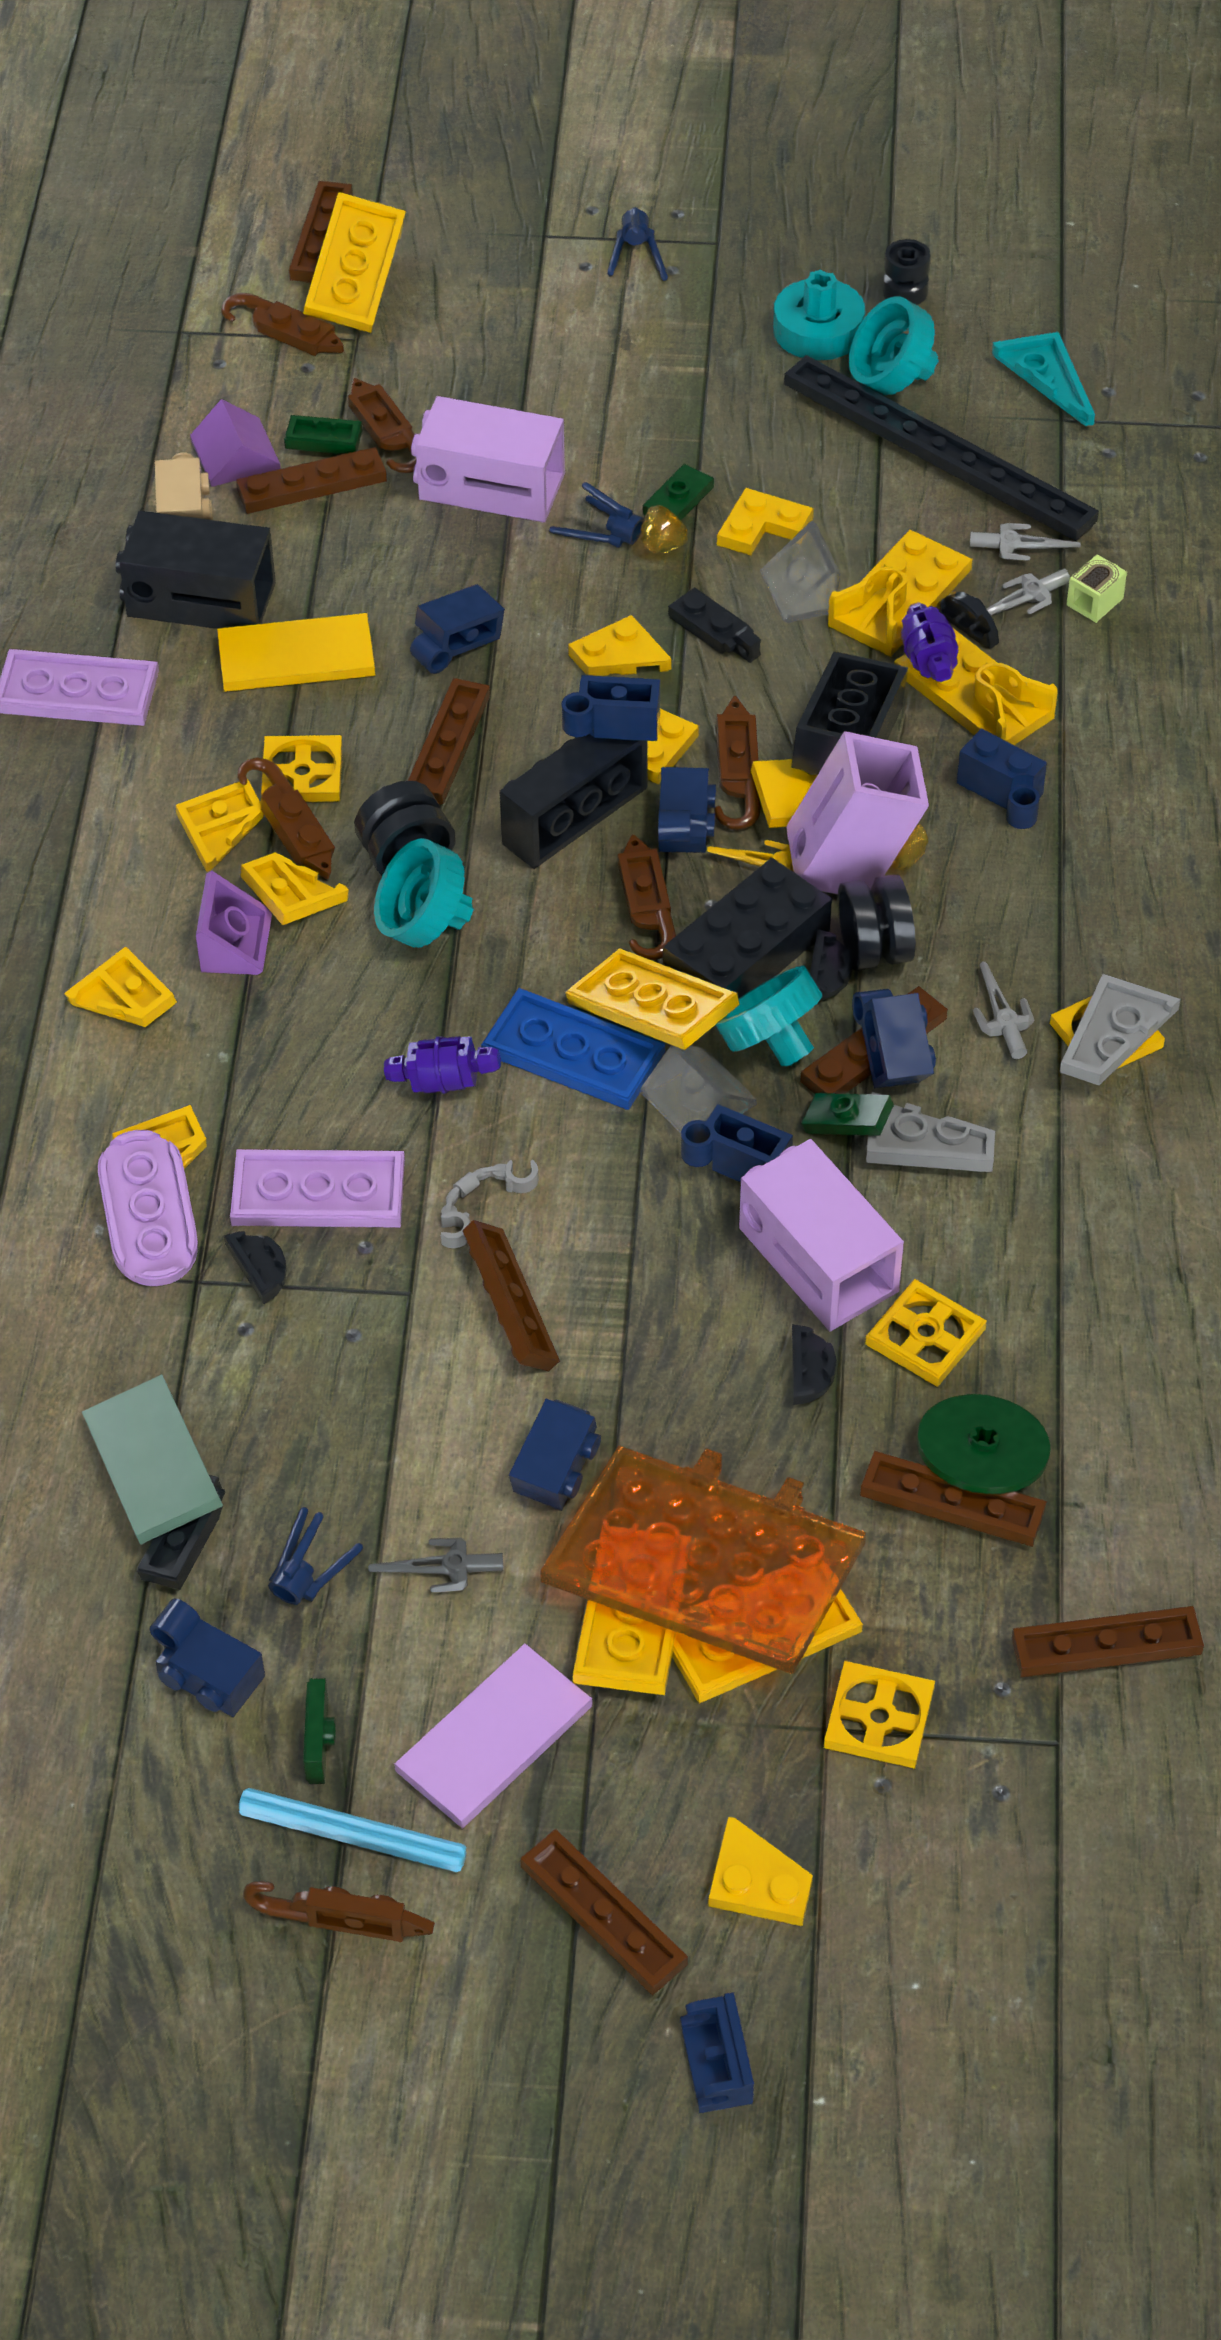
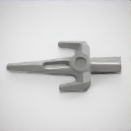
(1009, 541)
(1031, 591)
(1005, 1020)

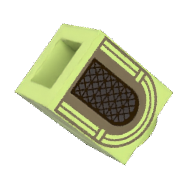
(1096, 588)

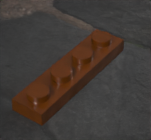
(315, 229)
(311, 480)
(450, 736)
(848, 1061)
(510, 1296)
(923, 1492)
(1107, 1641)
(604, 1912)

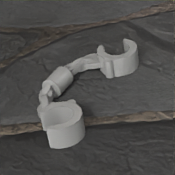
(449, 1213)

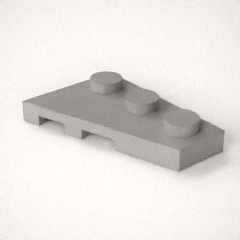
(1114, 1027)
(931, 1142)

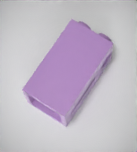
(489, 458)
(857, 812)
(820, 1234)

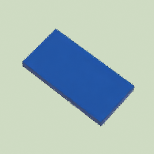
(574, 1048)

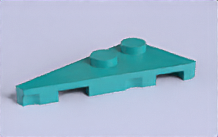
(1048, 368)

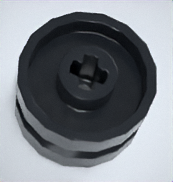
(399, 816)
(876, 921)

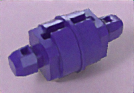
(929, 642)
(442, 1064)

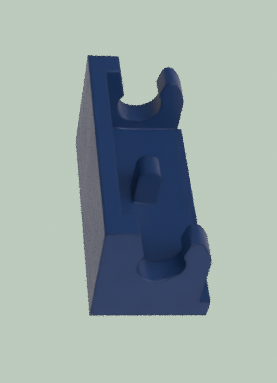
(717, 2054)

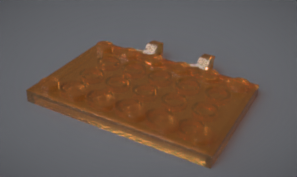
(705, 1556)

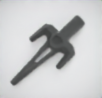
(454, 1564)

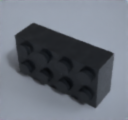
(850, 697)
(570, 794)
(752, 930)

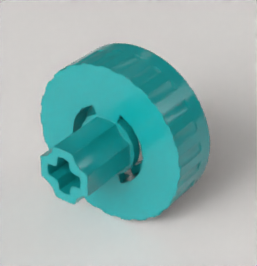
(806, 314)
(884, 356)
(421, 894)
(772, 1015)

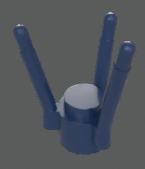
(636, 231)
(621, 522)
(293, 1575)

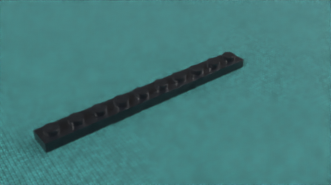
(941, 448)

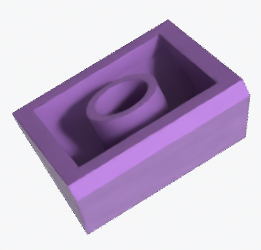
(232, 445)
(231, 929)

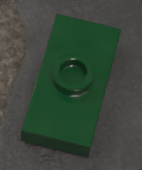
(323, 434)
(681, 491)
(847, 1114)
(319, 1731)

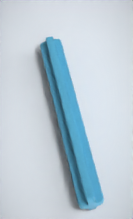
(352, 1829)

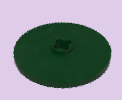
(983, 1444)

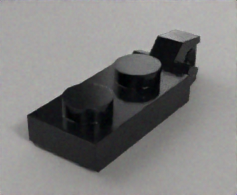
(715, 625)
(175, 1552)

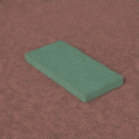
(151, 1459)

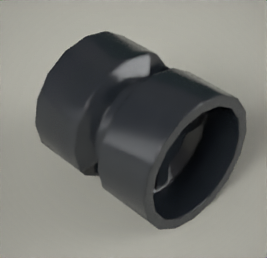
(907, 270)

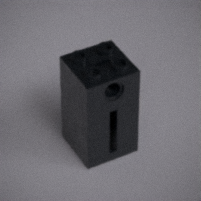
(196, 571)

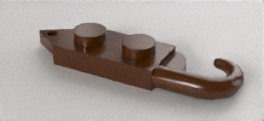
(286, 324)
(382, 421)
(736, 752)
(291, 818)
(646, 895)
(341, 1911)

